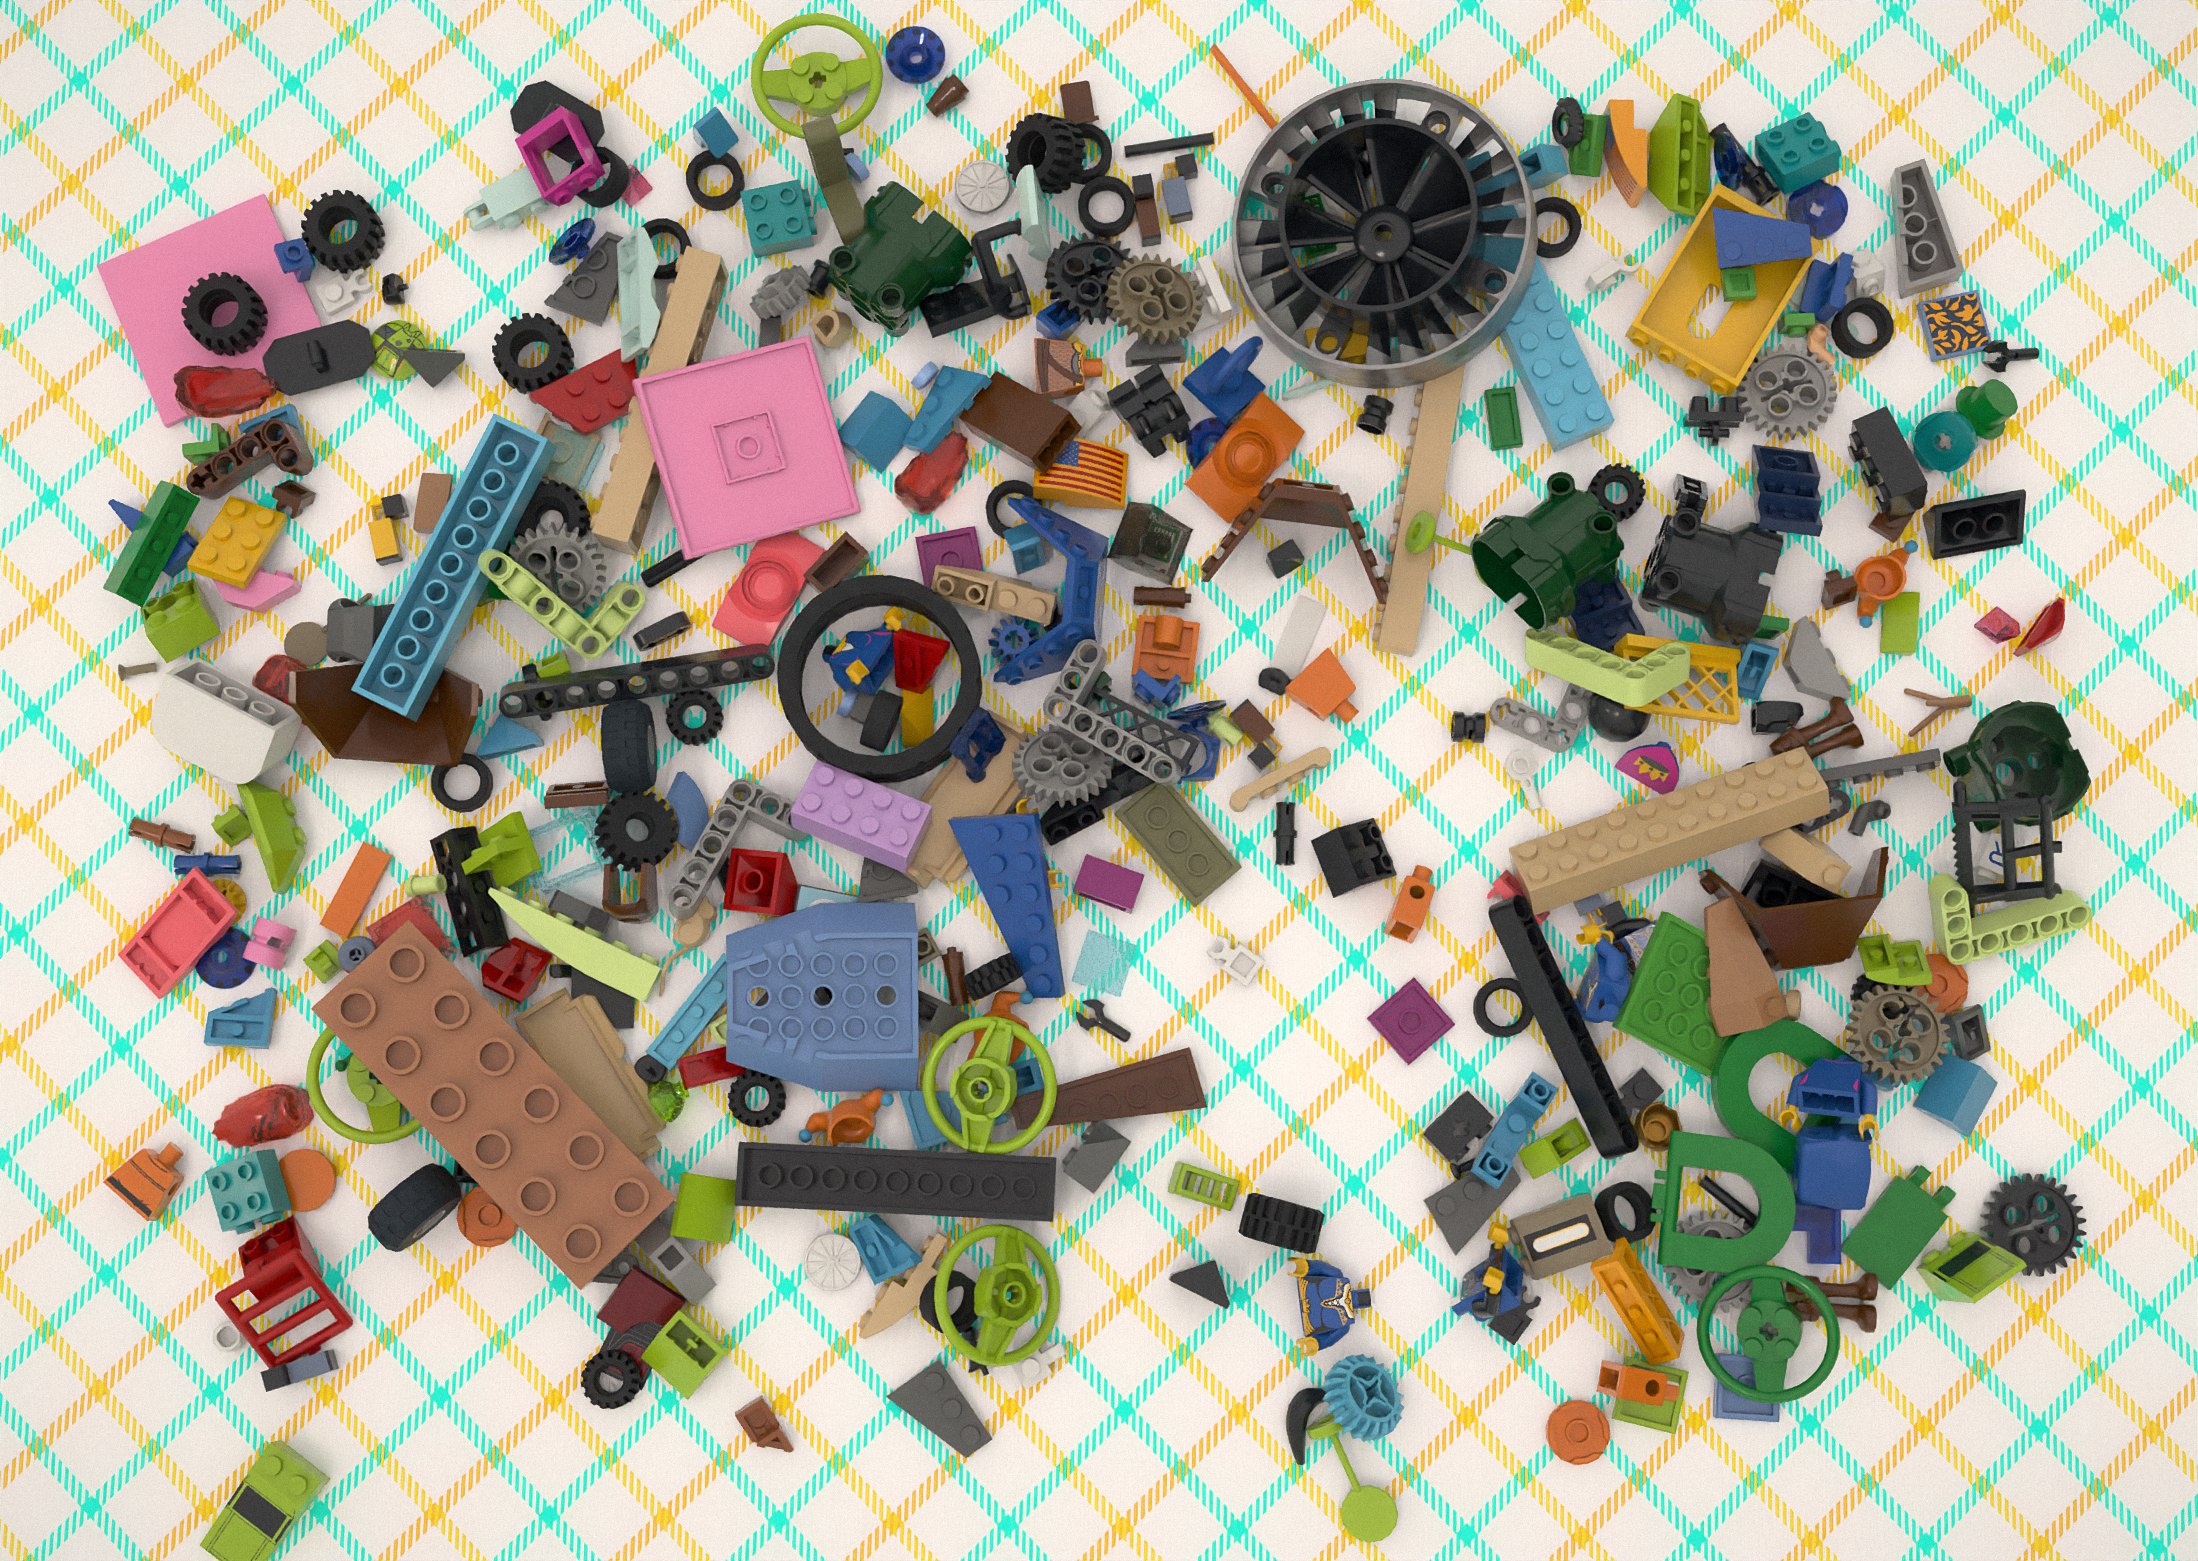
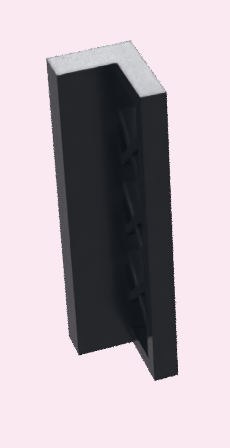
(1184, 762)
(482, 911)

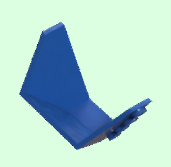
(1083, 594)

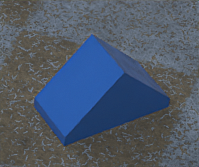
(1055, 324)

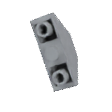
(1812, 665)
(675, 1262)

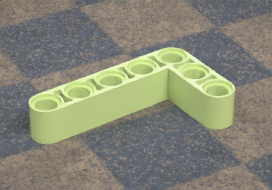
(1606, 673)
(1970, 939)

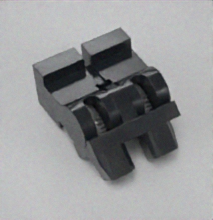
(1150, 410)

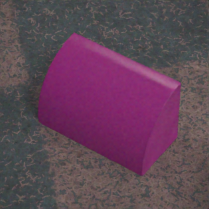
(1108, 884)

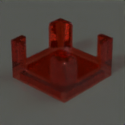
(420, 913)

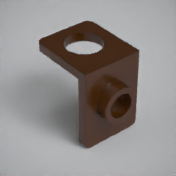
(1077, 102)

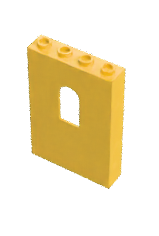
(1731, 350)

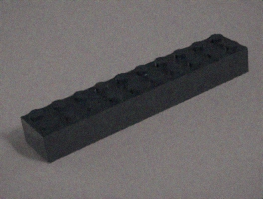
(896, 1181)

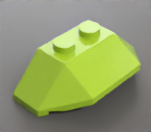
(1680, 157)
(275, 832)

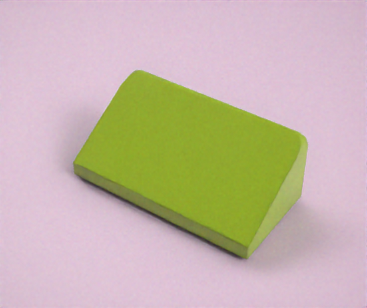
(1900, 624)

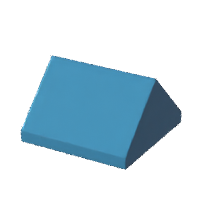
(875, 430)
(1956, 1094)

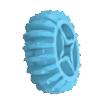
(1363, 1397)

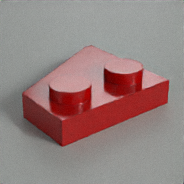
(917, 659)

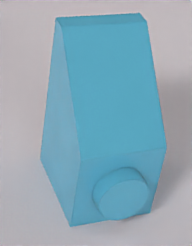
(1542, 165)

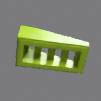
(1177, 1181)

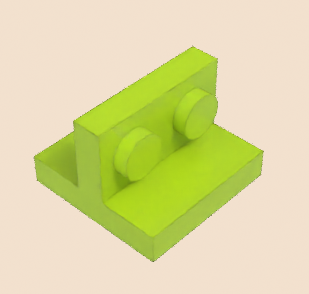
(506, 852)

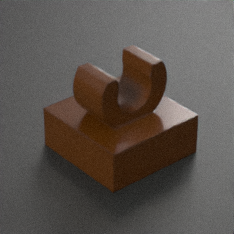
(294, 496)
(1838, 590)

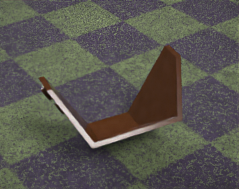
(1299, 503)
(367, 731)
(1812, 931)

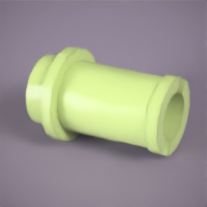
(1224, 729)
(425, 885)

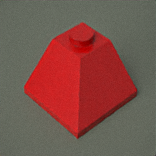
(760, 883)

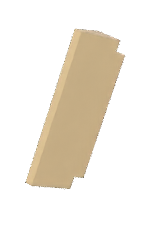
(957, 796)
(590, 1059)

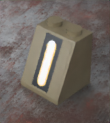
(1559, 1236)

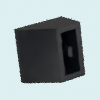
(1353, 857)

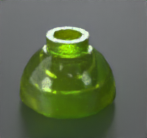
(667, 1099)

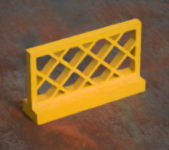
(1702, 659)

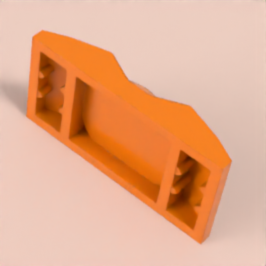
(1245, 457)

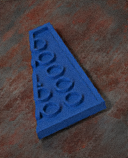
(1013, 876)

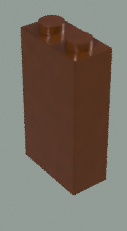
(1021, 422)

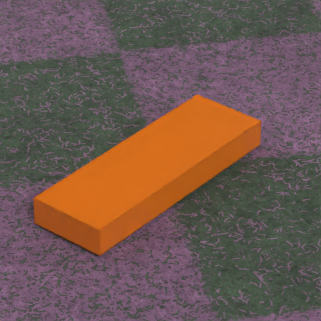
(356, 890)

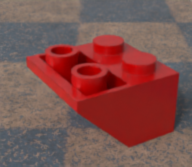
(269, 1246)

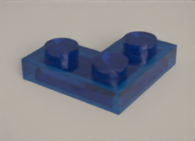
(1823, 1232)

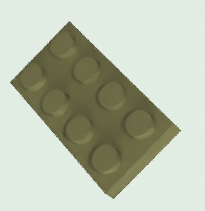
(1178, 841)

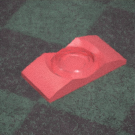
(766, 589)
(179, 933)

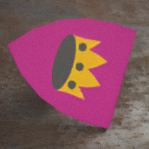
(1652, 766)

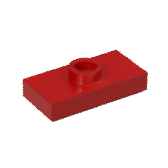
(707, 1068)

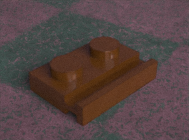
(577, 794)

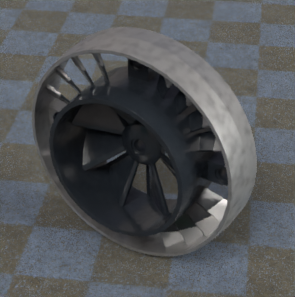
(1437, 221)

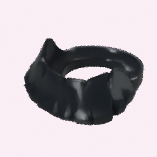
(1576, 122)

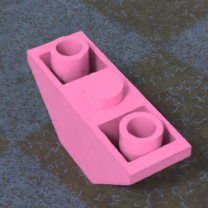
(262, 592)

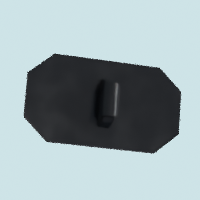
(542, 99)
(319, 357)

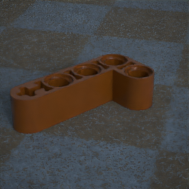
(212, 477)

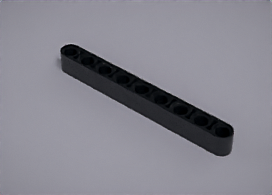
(624, 690)
(1563, 1027)

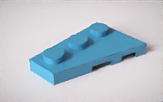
(946, 399)

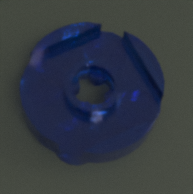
(1824, 195)

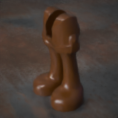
(1838, 716)
(1863, 1289)

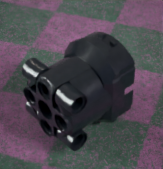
(1711, 574)

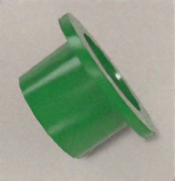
(1987, 407)

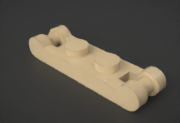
(1291, 772)

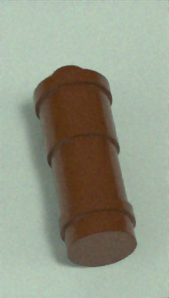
(1165, 597)
(955, 971)

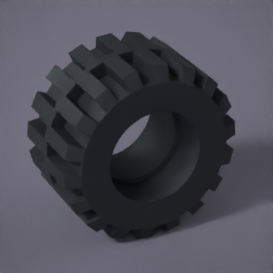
(1057, 139)
(326, 215)
(209, 296)
(520, 334)
(1281, 1223)

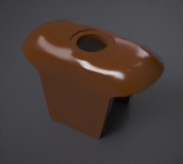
(632, 913)

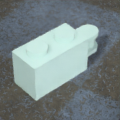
(507, 201)

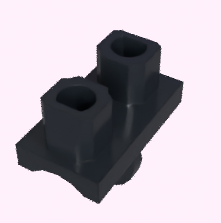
(1700, 417)

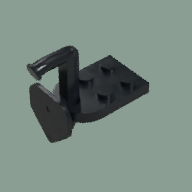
(984, 297)

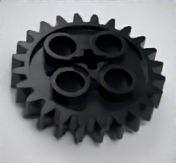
(1089, 280)
(2023, 1197)

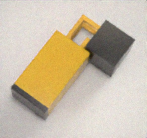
(384, 531)

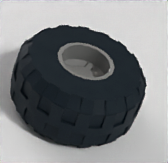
(628, 746)
(414, 1207)

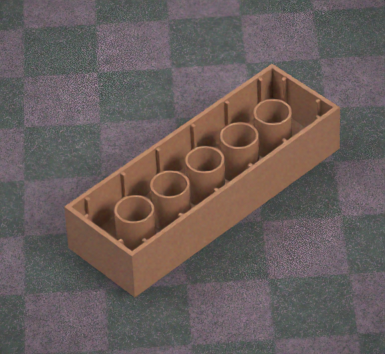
(494, 1104)

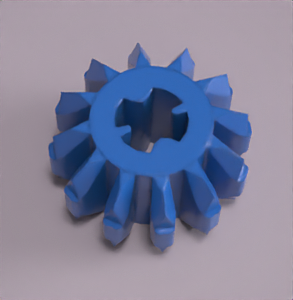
(1003, 647)

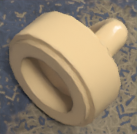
(1793, 1004)

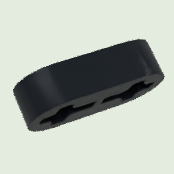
(662, 631)

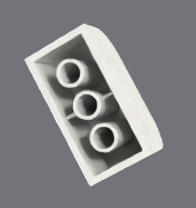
(222, 722)

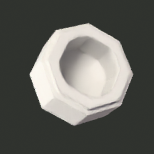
(227, 1337)

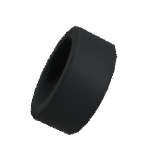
(1096, 134)
(1112, 184)
(613, 186)
(721, 202)
(1570, 213)
(665, 225)
(1877, 313)
(997, 494)
(881, 720)
(473, 803)
(1481, 1015)
(1639, 1201)
(963, 1316)

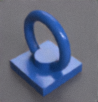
(1225, 381)

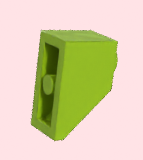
(1554, 1149)

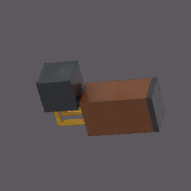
(1146, 210)
(1257, 730)

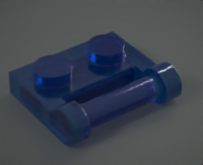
(984, 738)

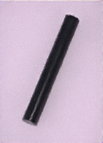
(1169, 145)
(1727, 1200)

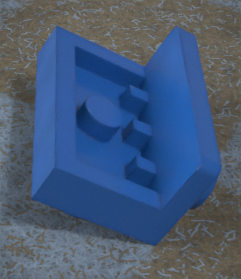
(1826, 287)
(1150, 691)

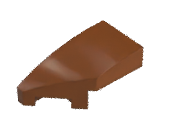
(763, 1425)

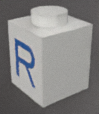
(1988, 857)

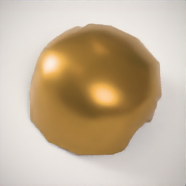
(1654, 1126)

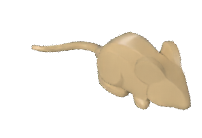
(691, 933)

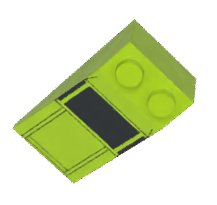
(1968, 1268)
(265, 1506)

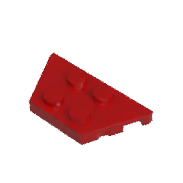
(591, 394)

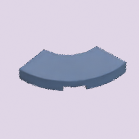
(690, 810)

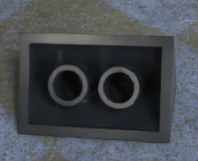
(1975, 524)
(1773, 886)

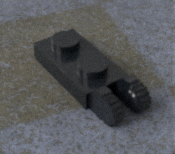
(1690, 493)

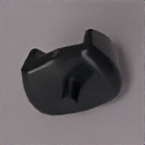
(393, 289)
(1273, 680)
(650, 1069)

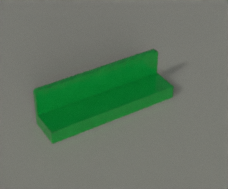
(151, 543)

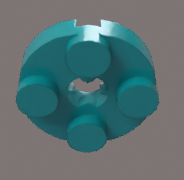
(1962, 441)

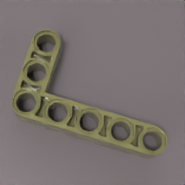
(833, 176)

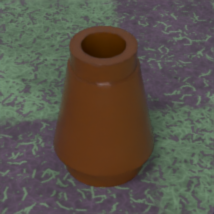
(947, 96)

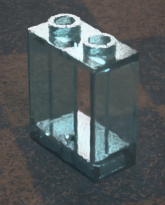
(588, 820)

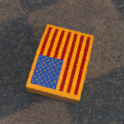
(1625, 151)
(1085, 477)

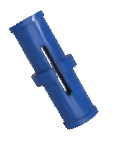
(208, 864)

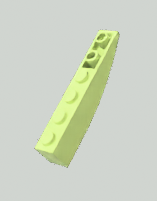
(583, 949)

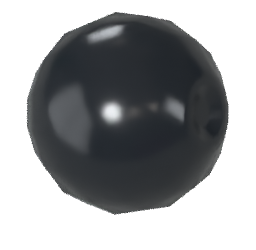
(1615, 722)

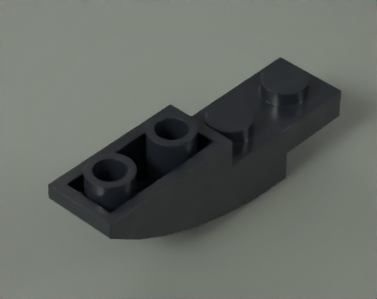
(1066, 821)

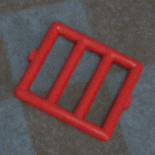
(311, 1278)

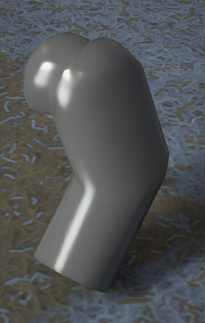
(1867, 813)

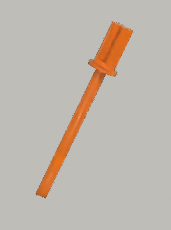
(1245, 89)

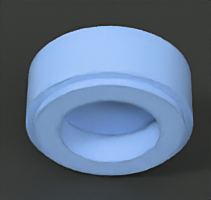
(856, 167)
(925, 376)
(847, 703)

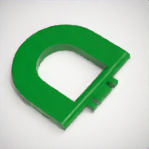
(1732, 1074)
(1732, 1156)

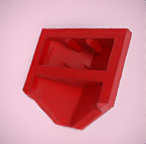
(2045, 628)
(515, 970)

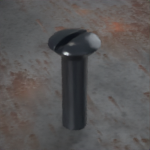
(1457, 1170)

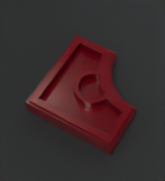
(639, 1300)

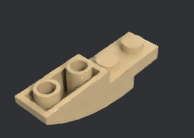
(994, 592)
(899, 1300)

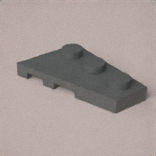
(592, 284)
(883, 883)
(1467, 1205)
(942, 1408)

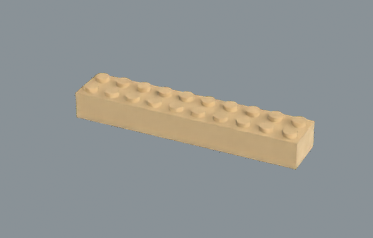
(679, 343)
(1669, 830)

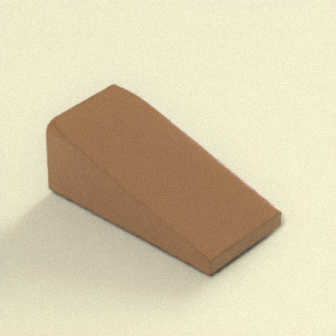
(431, 501)

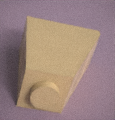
(1807, 857)

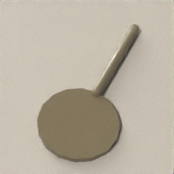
(308, 640)

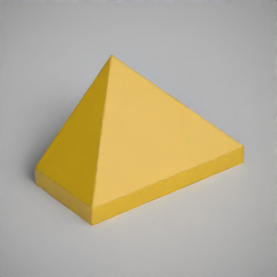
(917, 717)

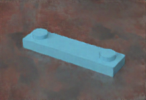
(692, 1017)

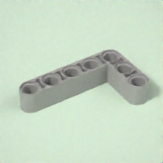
(1100, 727)
(726, 837)

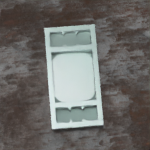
(1033, 215)
(637, 293)

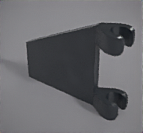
(616, 1004)

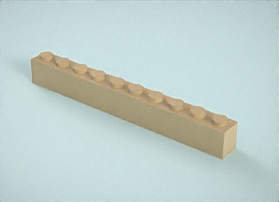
(1421, 491)

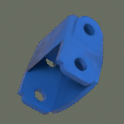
(1832, 1166)

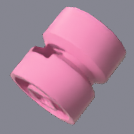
(264, 954)

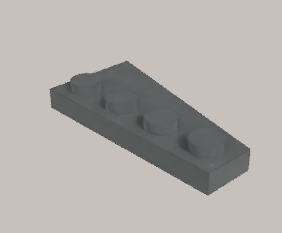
(1888, 767)

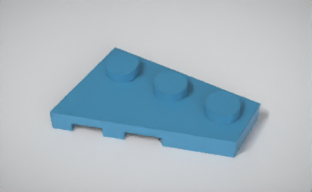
(921, 1124)

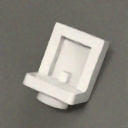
(1867, 275)
(1088, 410)

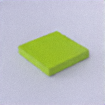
(1656, 1417)

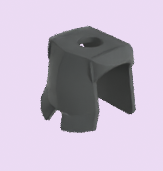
(353, 629)

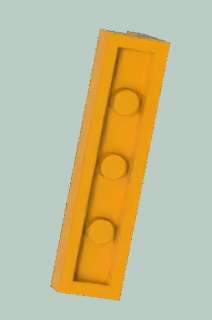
(1639, 1304)

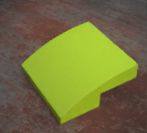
(1894, 963)
(704, 1208)

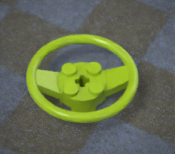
(797, 84)
(991, 1066)
(381, 1104)
(999, 1314)

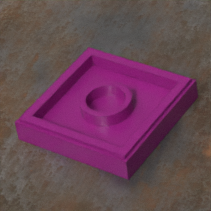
(948, 548)
(1410, 1021)

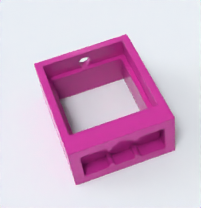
(544, 136)

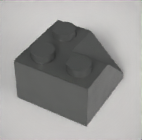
(1096, 1156)

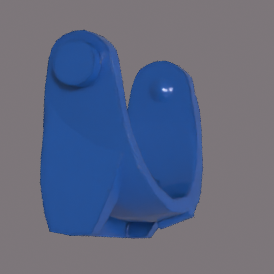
(1212, 748)

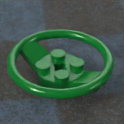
(1769, 1351)

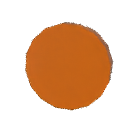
(1948, 984)
(308, 1179)
(484, 1220)
(1577, 1432)

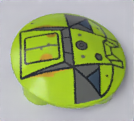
(386, 344)

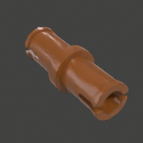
(162, 835)

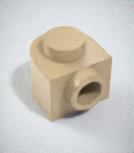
(831, 328)

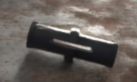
(1285, 833)

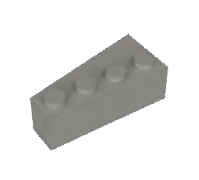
(1922, 235)

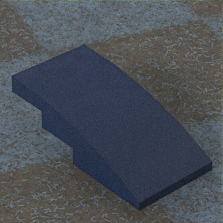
(1786, 490)
(1604, 614)

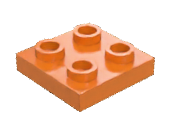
(1166, 647)

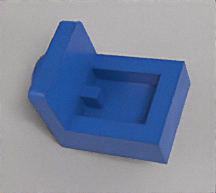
(295, 258)

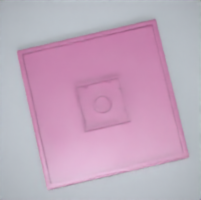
(155, 277)
(746, 447)

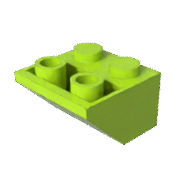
(179, 620)
(685, 1353)

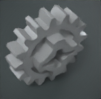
(780, 292)

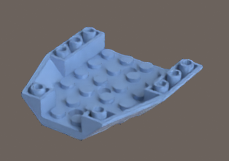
(852, 1039)

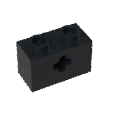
(1463, 1109)

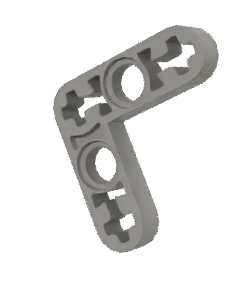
(1559, 723)

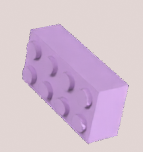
(861, 816)

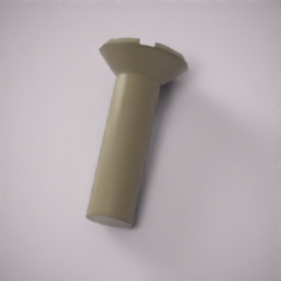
(123, 671)

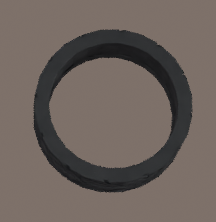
(850, 597)

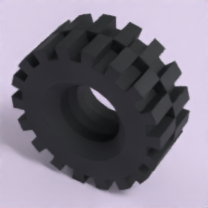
(557, 498)
(620, 845)

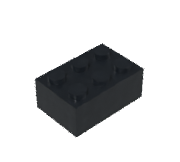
(1887, 464)

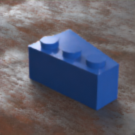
(1757, 239)

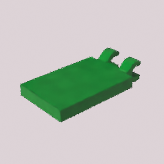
(1897, 1227)

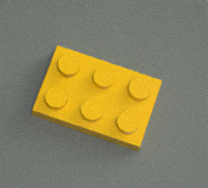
(237, 542)

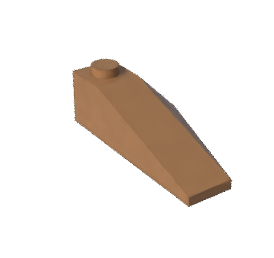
(1741, 982)

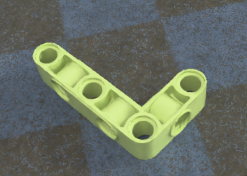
(558, 618)

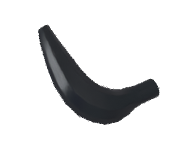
(1297, 1419)

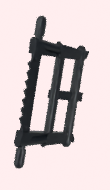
(2006, 811)

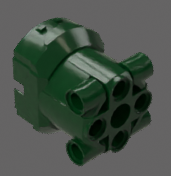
(897, 259)
(1549, 552)
(2018, 732)

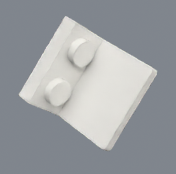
(1216, 303)

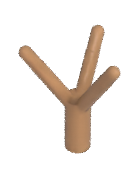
(1943, 704)

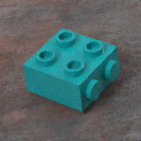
(1797, 153)
(778, 218)
(248, 1191)

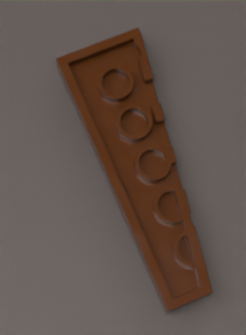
(1137, 1089)

